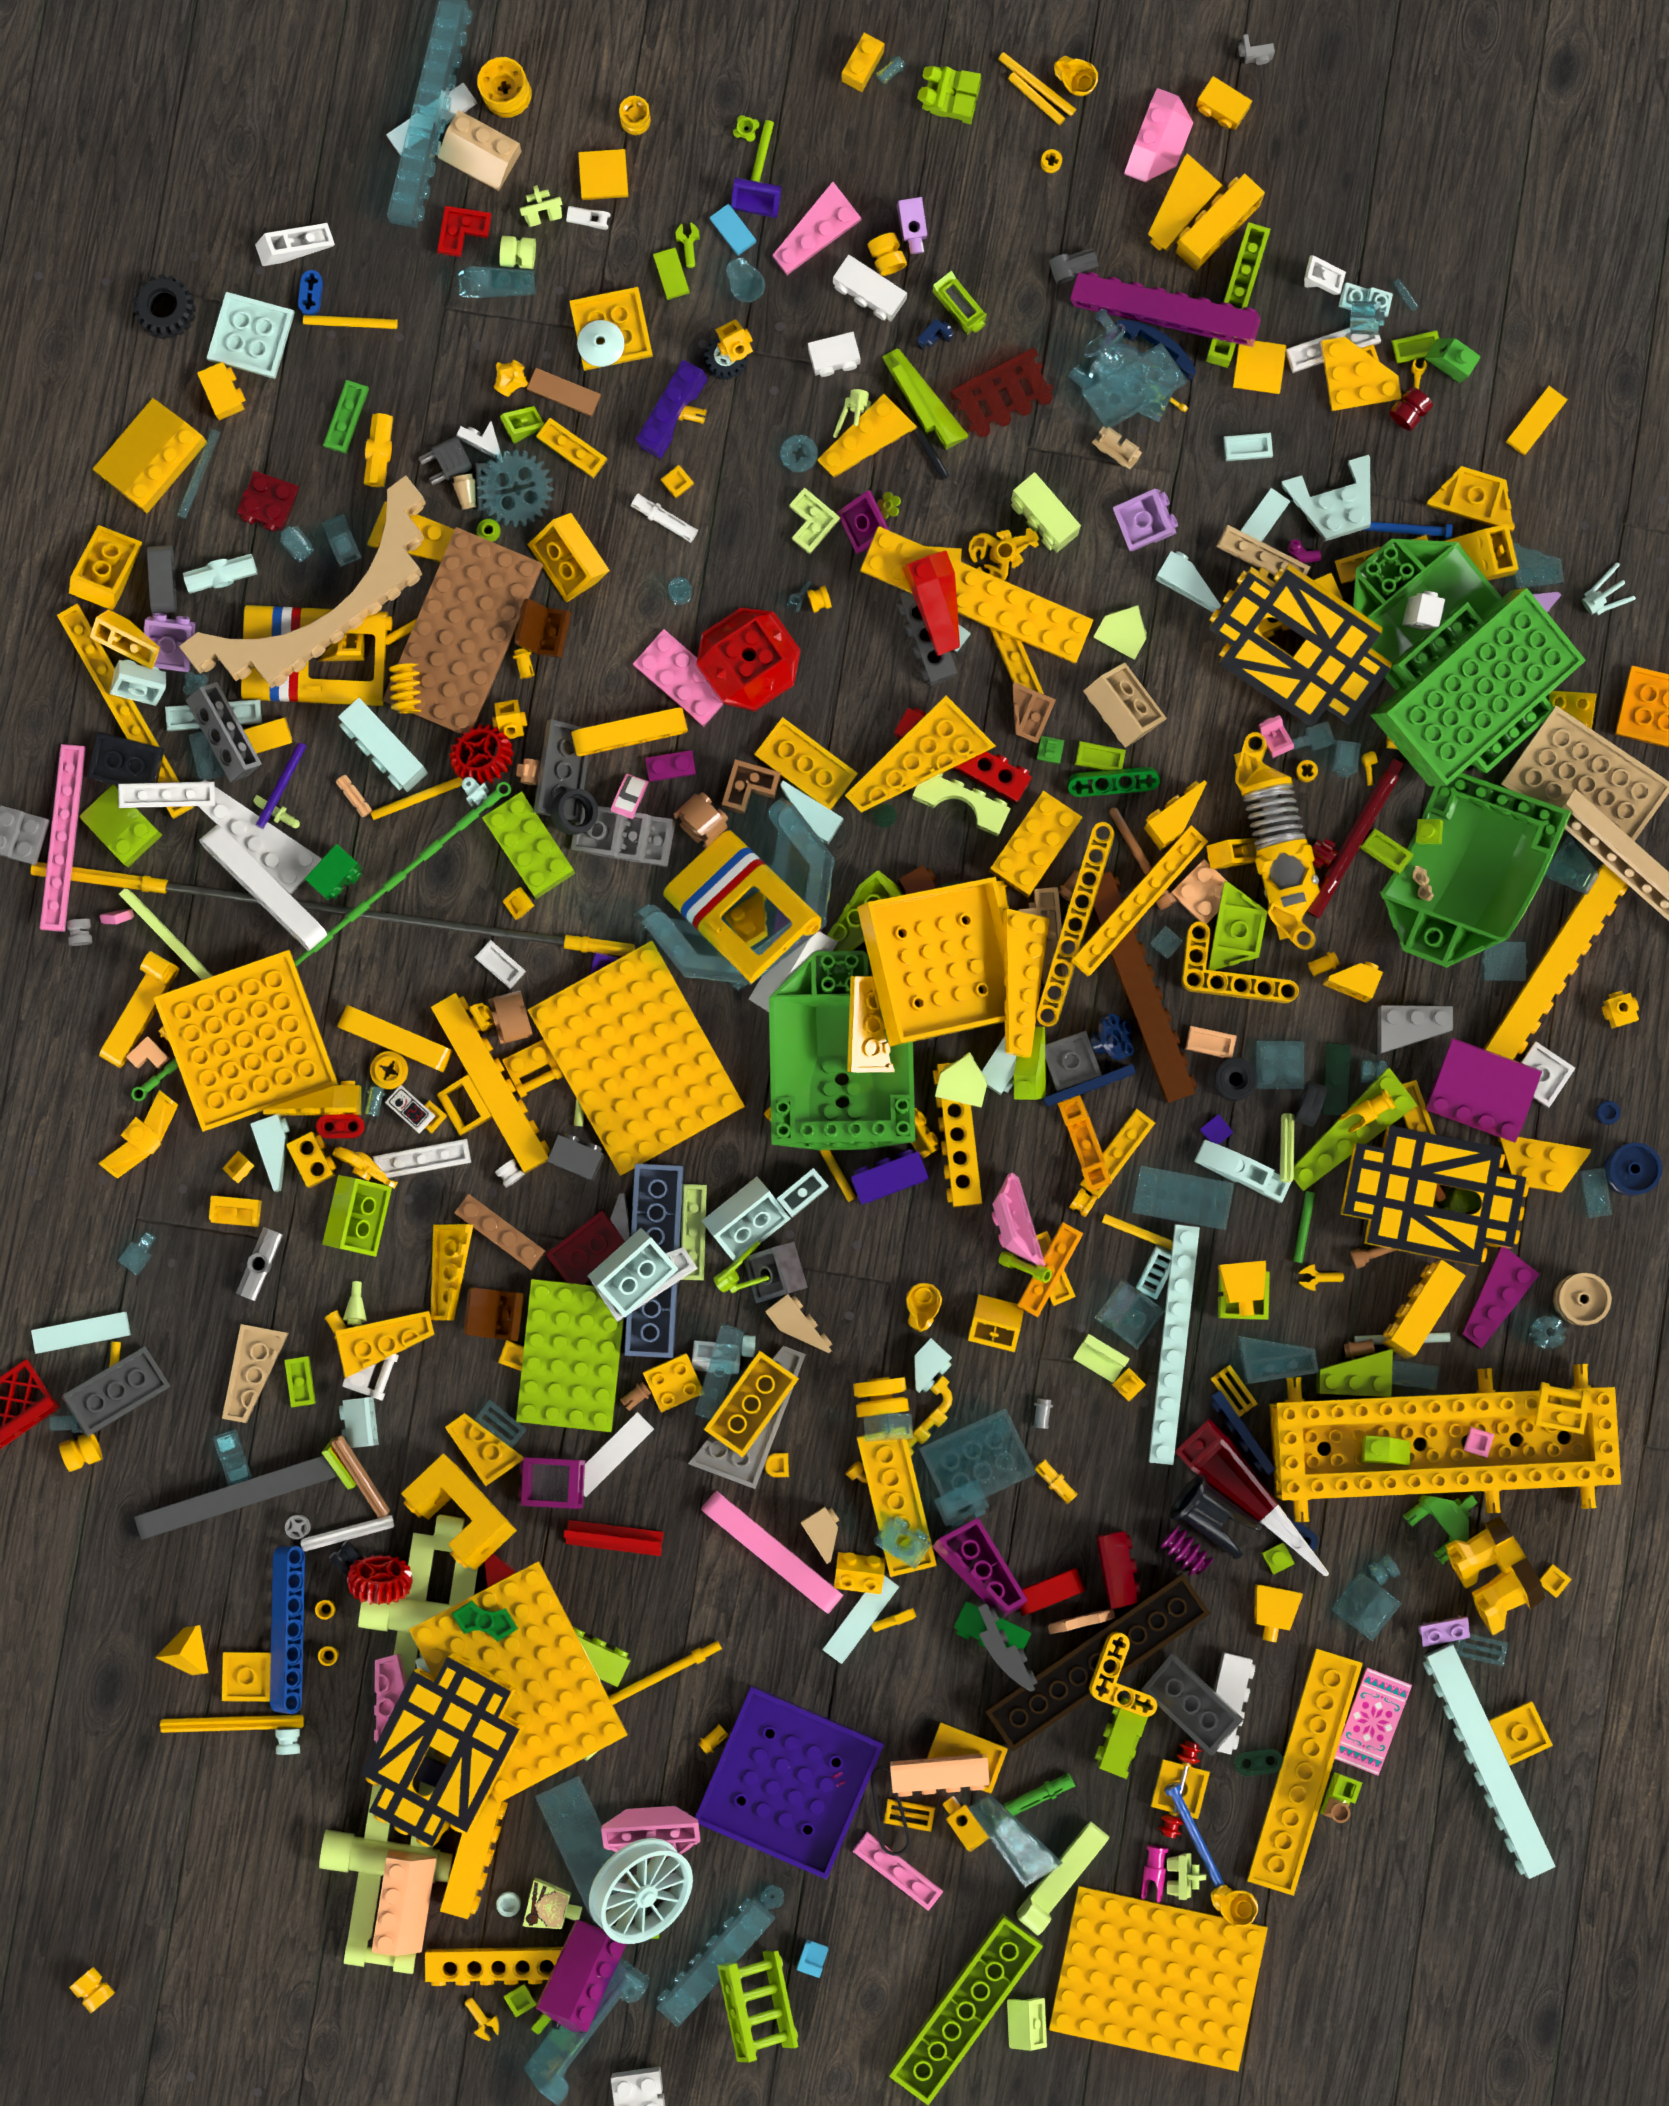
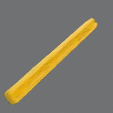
(232, 1723)

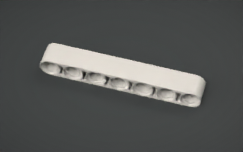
(263, 887)

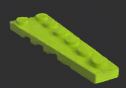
(1338, 1143)

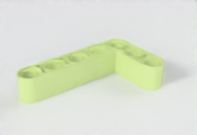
(1054, 1885)

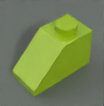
(1385, 1451)

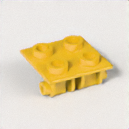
(1576, 704)
(673, 1382)

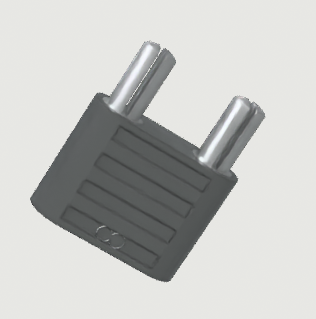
(450, 458)

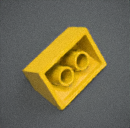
(568, 557)

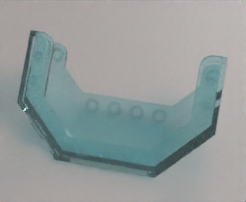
(798, 860)

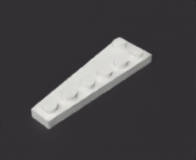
(271, 848)

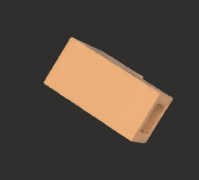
(147, 1050)

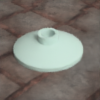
(603, 354)

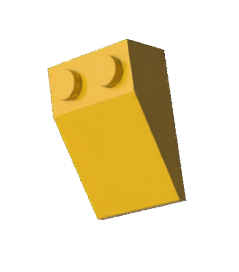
(104, 567)

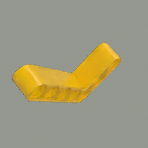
(1227, 979)
(140, 1009)

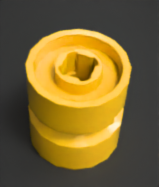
(634, 115)
(886, 252)
(77, 1452)
(92, 1990)

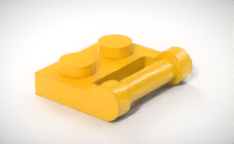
(528, 1061)
(1561, 1416)

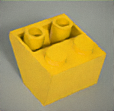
(996, 1323)

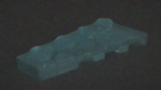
(1018, 1846)

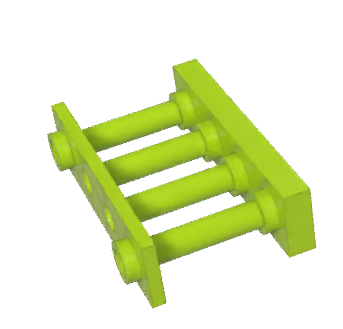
(736, 2009)

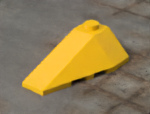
(328, 1101)

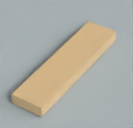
(1256, 552)

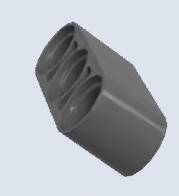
(162, 579)

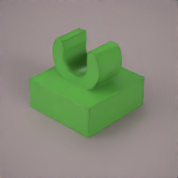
(1050, 750)

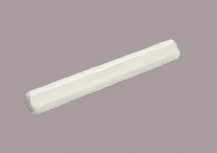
(347, 1533)

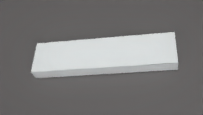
(460, 100)
(1310, 353)
(166, 794)
(424, 1158)
(615, 1451)

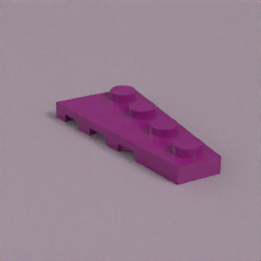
(1502, 1290)

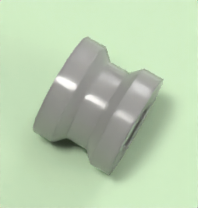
(293, 1528)

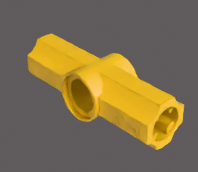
(378, 450)

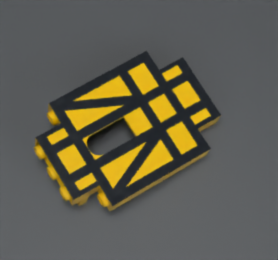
(1332, 666)
(1398, 1188)
(459, 1717)

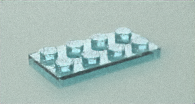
(1182, 1198)

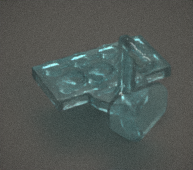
(1127, 383)

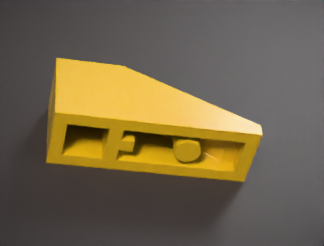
(124, 638)

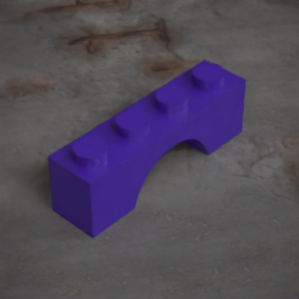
(659, 427)

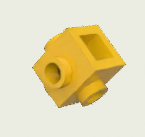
(734, 341)
(509, 719)
(1615, 1015)

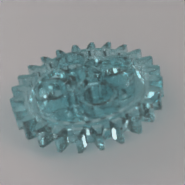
(510, 468)

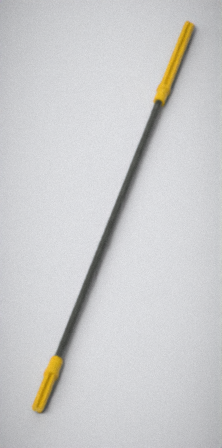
(148, 884)

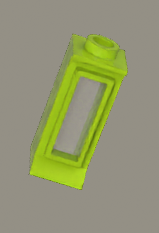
(959, 303)

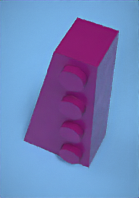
(981, 1567)

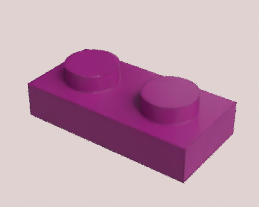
(670, 766)

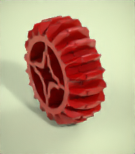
(481, 746)
(379, 1579)

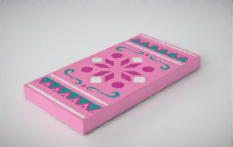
(1372, 1721)

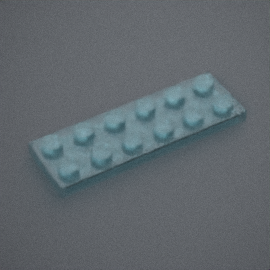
(576, 1833)

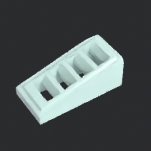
(1154, 1293)

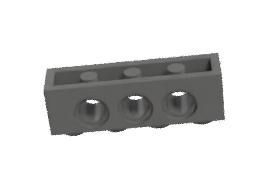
(934, 673)
(223, 732)

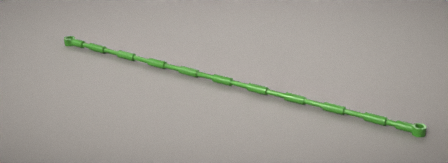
(361, 908)

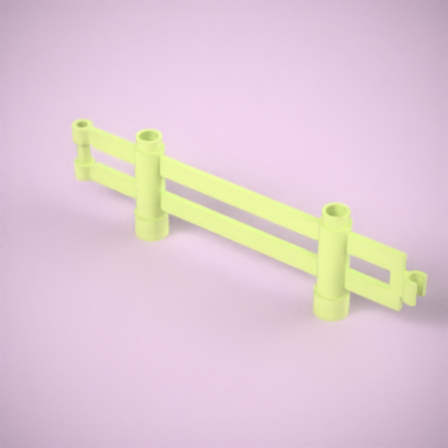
(368, 1855)

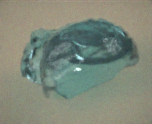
(745, 281)

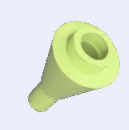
(355, 1310)

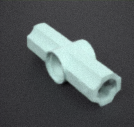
(220, 573)

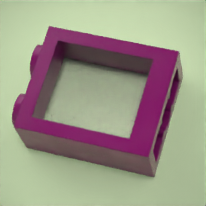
(552, 1482)

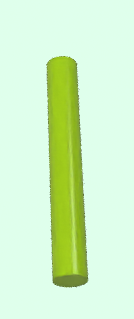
(762, 150)

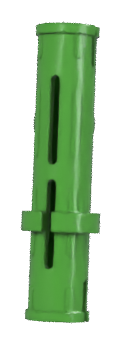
(1040, 1794)

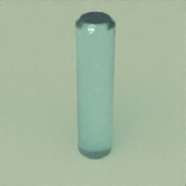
(1405, 294)

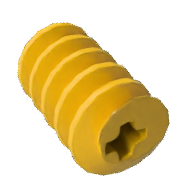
(404, 688)

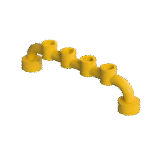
(921, 1433)

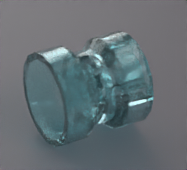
(678, 587)
(1370, 1069)
(1384, 1570)

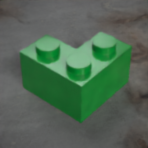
(333, 872)

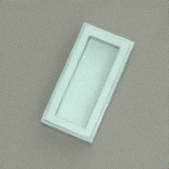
(1248, 447)

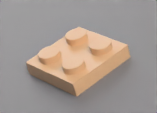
(1201, 892)

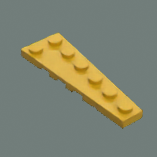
(435, 536)
(1024, 959)

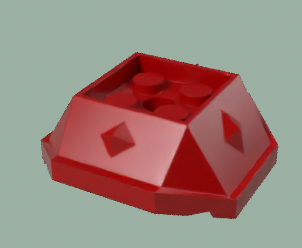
(748, 682)

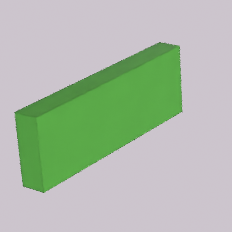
(346, 416)

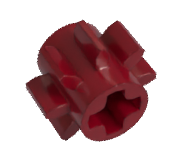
(1323, 852)

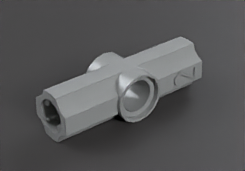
(252, 1278)

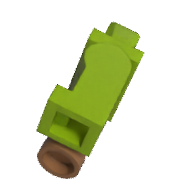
(1338, 1797)

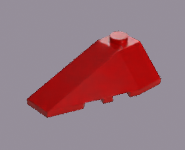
(935, 594)

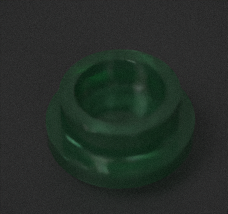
(884, 815)

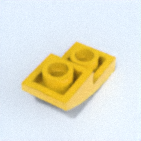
(483, 1016)

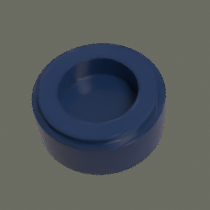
(1608, 1112)

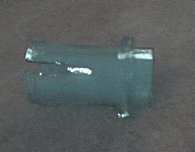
(891, 69)
(1081, 377)
(374, 1101)

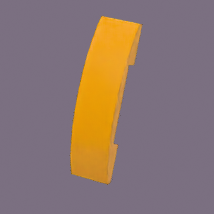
(1085, 1143)

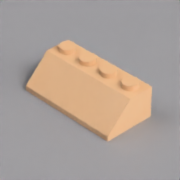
(939, 1773)
(403, 1903)

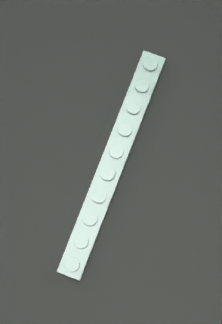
(1173, 1344)

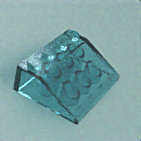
(977, 1461)

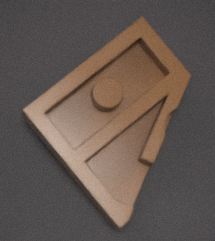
(1030, 711)

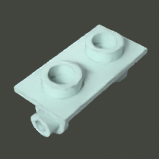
(475, 792)

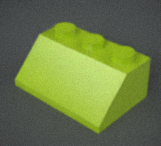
(357, 1215)

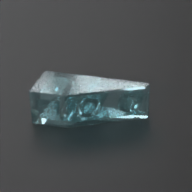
(495, 282)

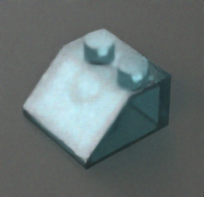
(1129, 1314)
(1366, 1606)

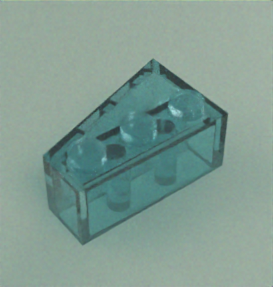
(1274, 1360)

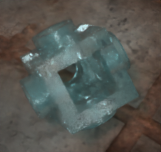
(1540, 1336)

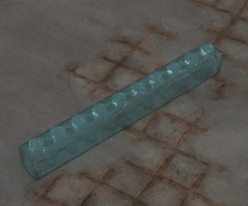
(428, 113)

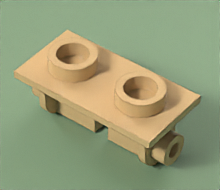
(1125, 454)

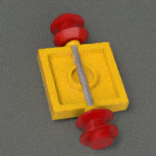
(1193, 1787)

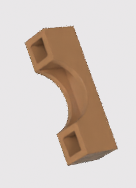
(500, 1232)

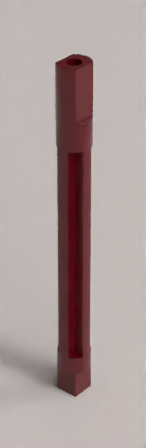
(1355, 838)

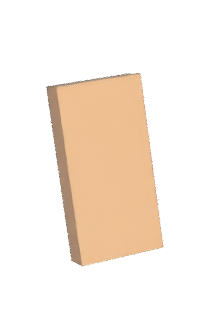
(1210, 1042)

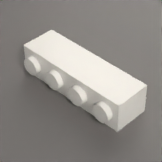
(1232, 1688)

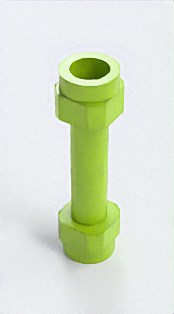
(1011, 1261)

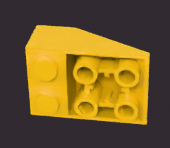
(1490, 551)
(1170, 823)

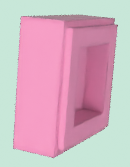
(1478, 1442)

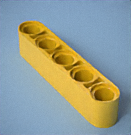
(629, 731)
(394, 1038)

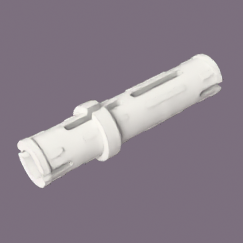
(663, 517)

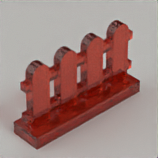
(1011, 383)

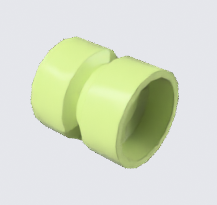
(517, 252)

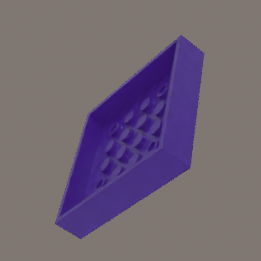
(788, 1782)

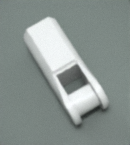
(584, 216)

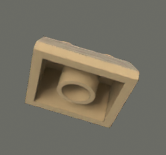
(822, 1530)

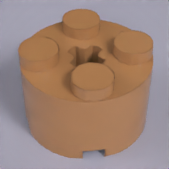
(701, 819)
(510, 1017)

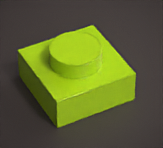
(1429, 831)
(1278, 1558)
(520, 2000)

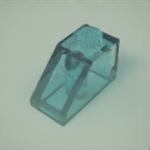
(341, 540)

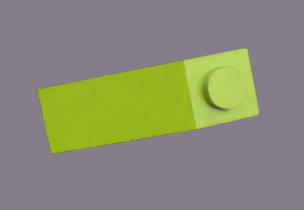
(1031, 1071)

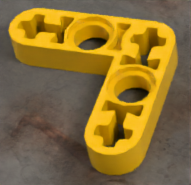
(1114, 1688)

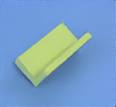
(1100, 1358)
(1027, 2024)

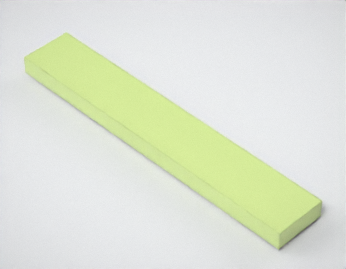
(165, 934)

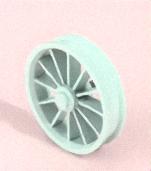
(640, 1890)

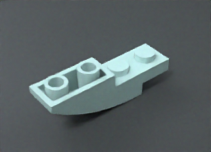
(1242, 1170)

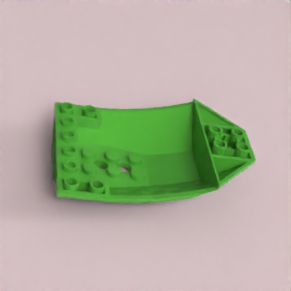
(1409, 568)
(812, 1048)

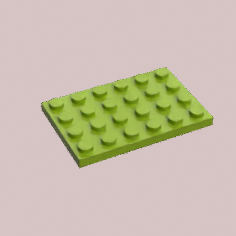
(569, 1358)

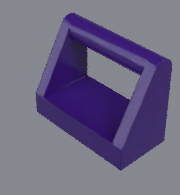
(756, 197)

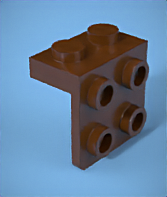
(542, 629)
(493, 1314)

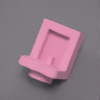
(1276, 736)

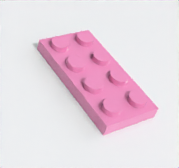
(676, 674)

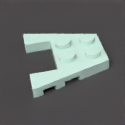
(1338, 510)

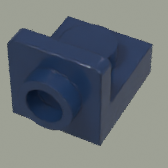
(930, 335)

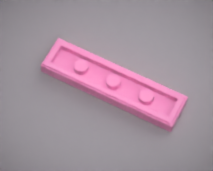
(898, 1871)

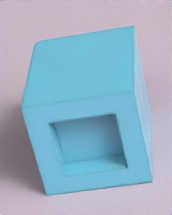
(812, 1958)

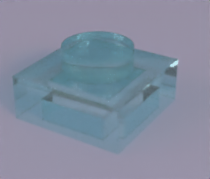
(1166, 942)

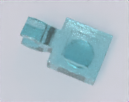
(1317, 737)
(136, 1256)

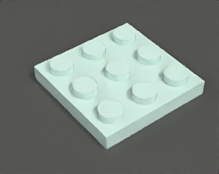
(250, 335)

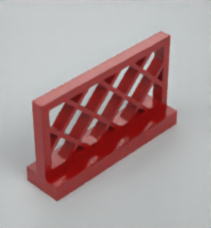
(30, 1416)
(614, 1537)

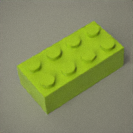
(528, 845)

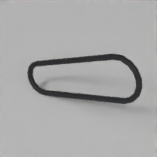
(878, 1818)

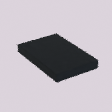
(124, 760)

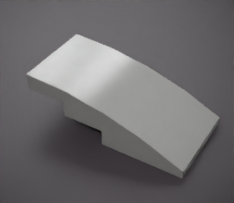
(638, 839)

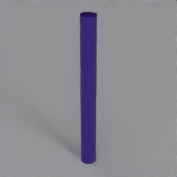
(280, 786)

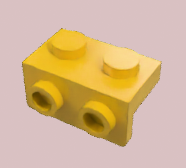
(859, 1573)

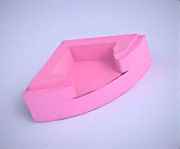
(117, 916)

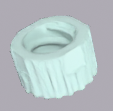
(748, 1346)

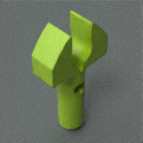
(688, 243)

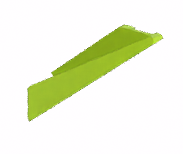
(923, 401)

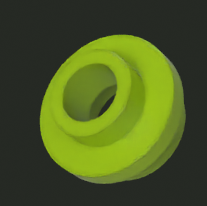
(489, 523)

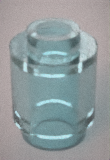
(296, 543)

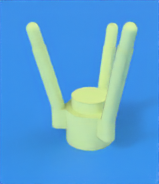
(857, 402)

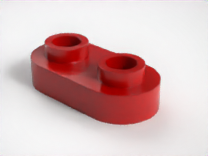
(340, 1126)

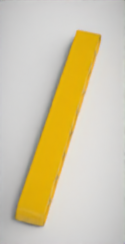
(1079, 913)

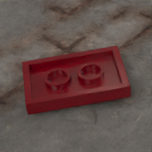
(585, 1249)

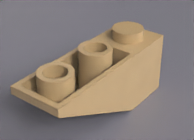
(790, 1320)

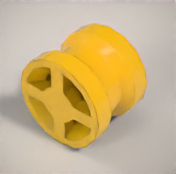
(819, 599)
(1083, 1202)

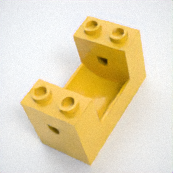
(447, 1481)

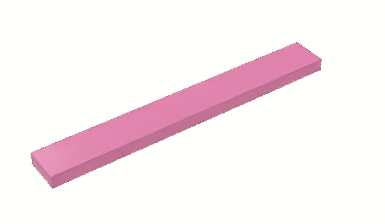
(62, 838)

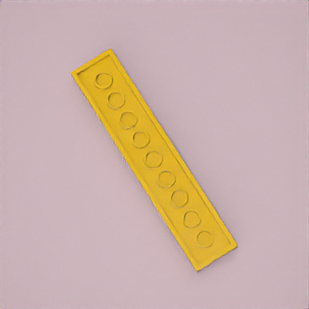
(986, 598)
(1304, 1772)

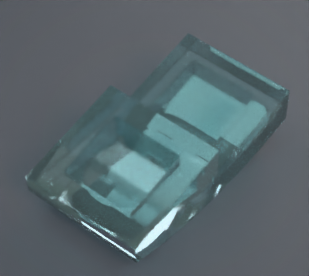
(232, 1457)

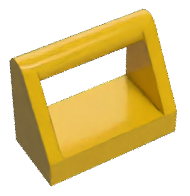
(476, 1099)

